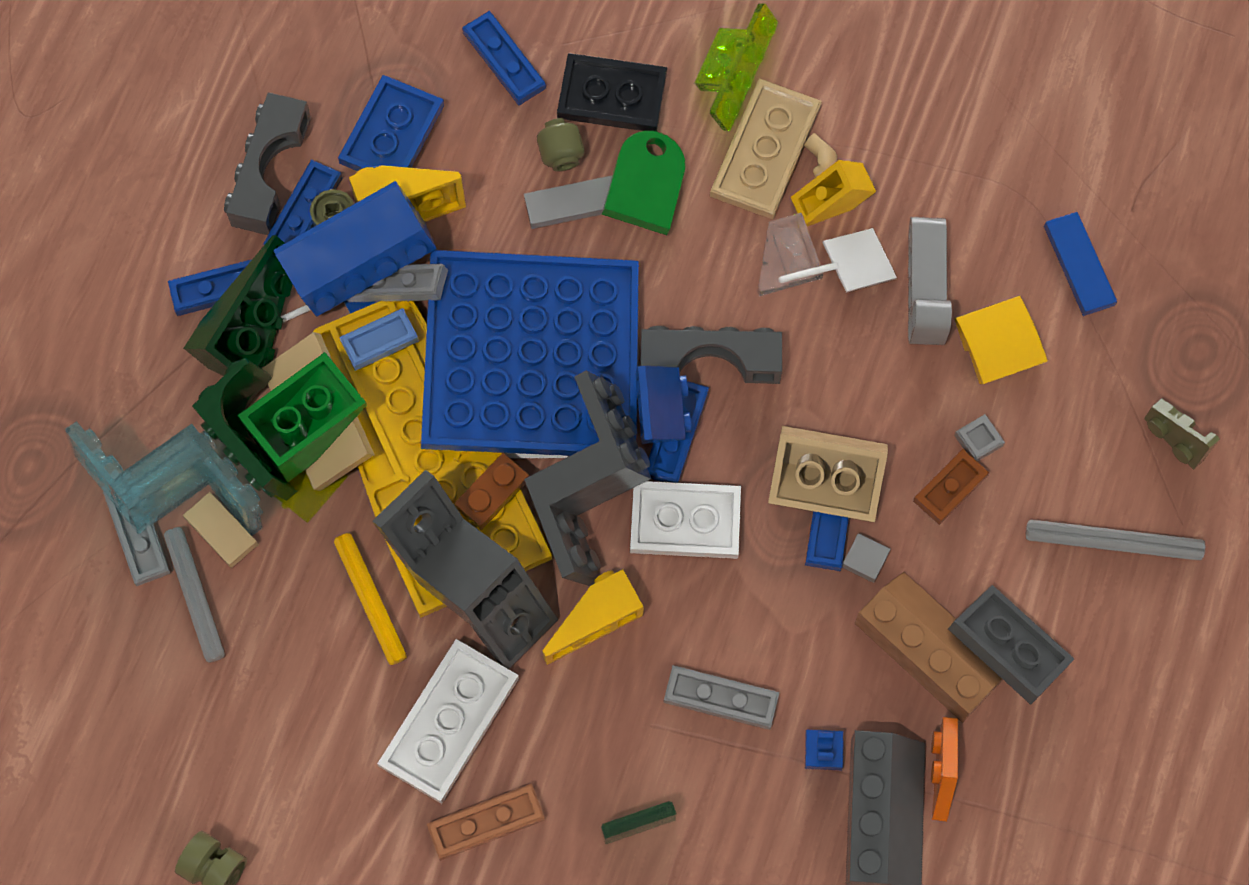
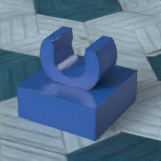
(824, 750)

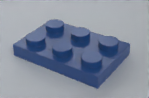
(391, 126)

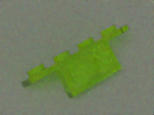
(733, 64)

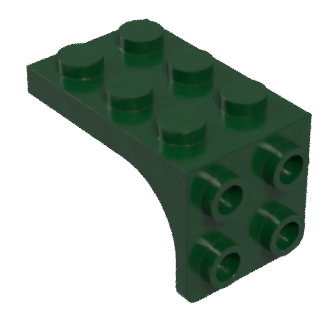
(220, 409)

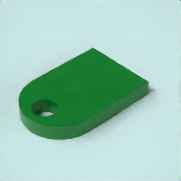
(646, 185)

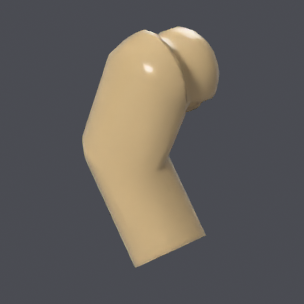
(824, 153)

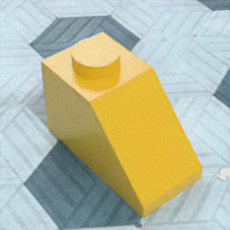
(833, 192)

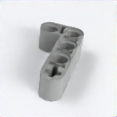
(927, 282)

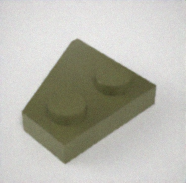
(1177, 431)

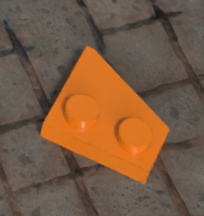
(945, 768)

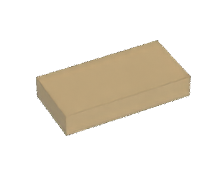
(220, 530)

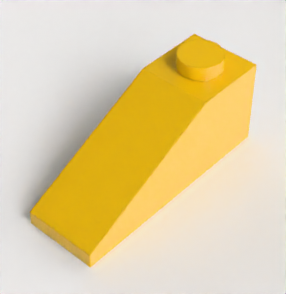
(600, 611)

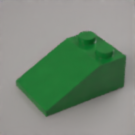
(303, 416)

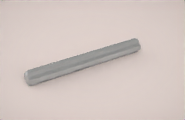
(1115, 540)

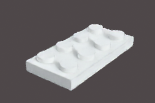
(448, 721)

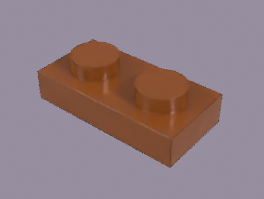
(951, 486)
(491, 491)

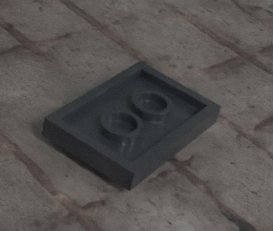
(612, 92)

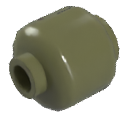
(560, 145)

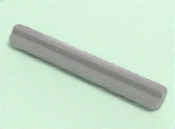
(194, 594)

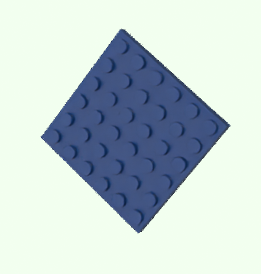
(513, 341)

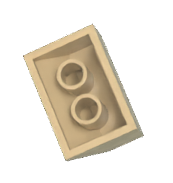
(828, 473)

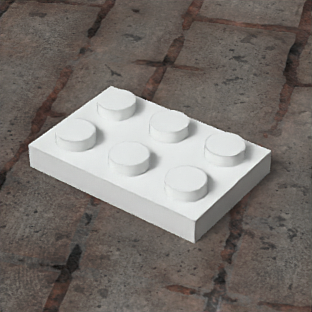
(686, 519)

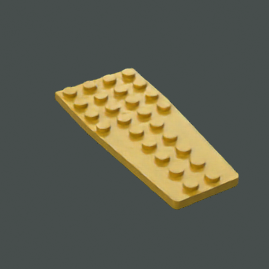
(394, 430)

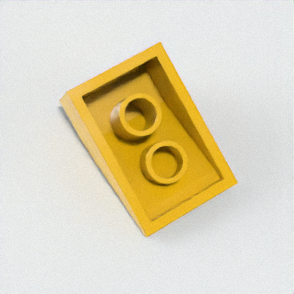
(430, 191)

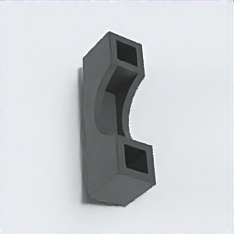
(279, 126)
(753, 353)

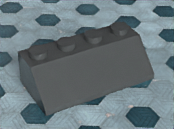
(885, 810)

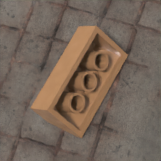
(917, 636)

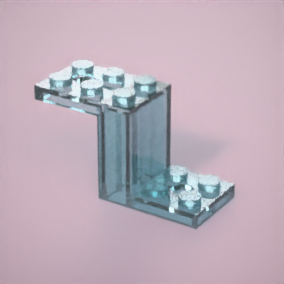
(166, 477)

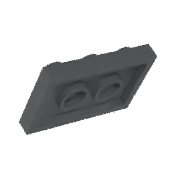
(1011, 644)

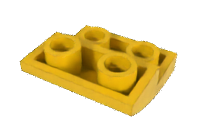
(1000, 339)

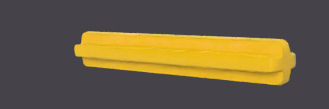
(370, 599)

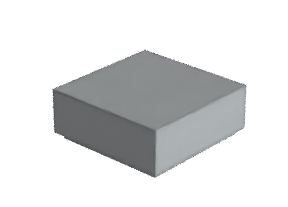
(979, 438)
(865, 558)

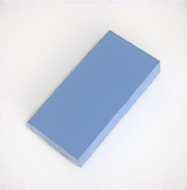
(379, 339)

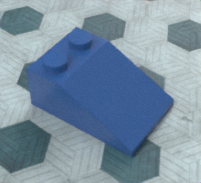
(660, 404)

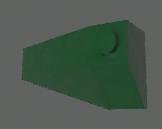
(245, 316)

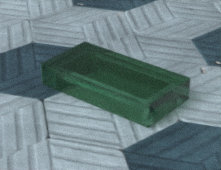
(638, 822)

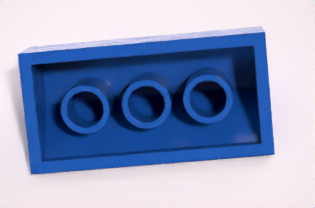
(355, 248)

